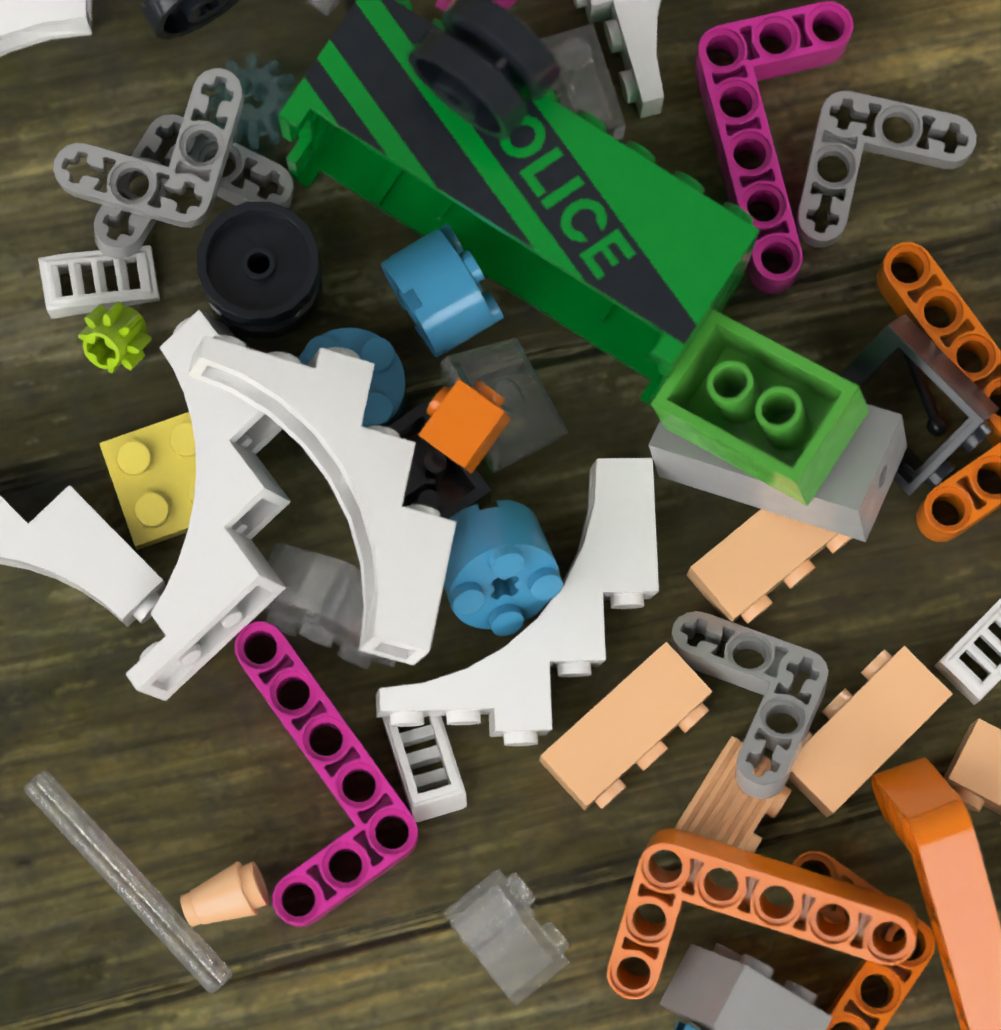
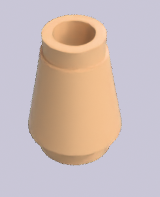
(226, 896)

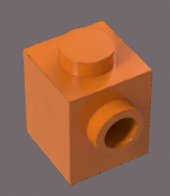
(465, 422)

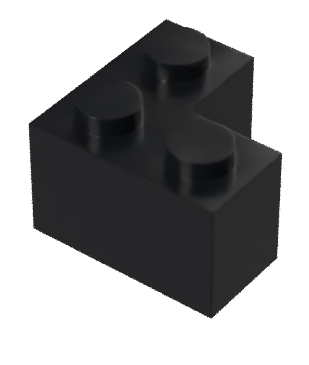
(433, 476)

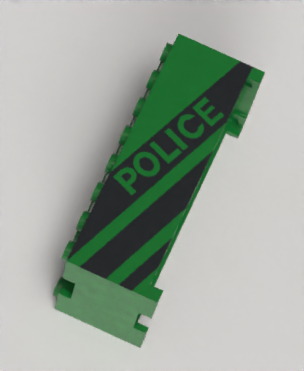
(546, 214)

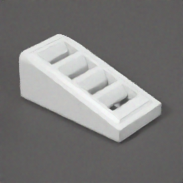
(81, 303)
(959, 673)
(436, 801)

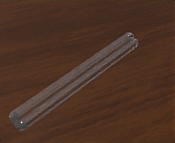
(128, 882)

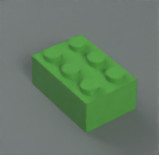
(760, 407)

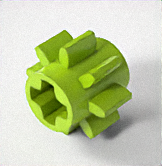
(114, 337)

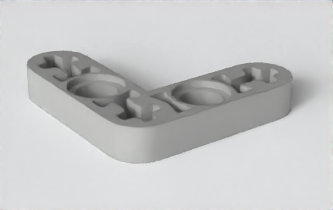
(850, 143)
(200, 150)
(182, 170)
(771, 679)

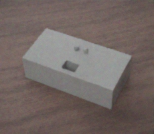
(844, 502)

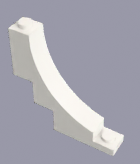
(82, 551)
(220, 571)

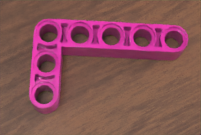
(752, 131)
(334, 772)

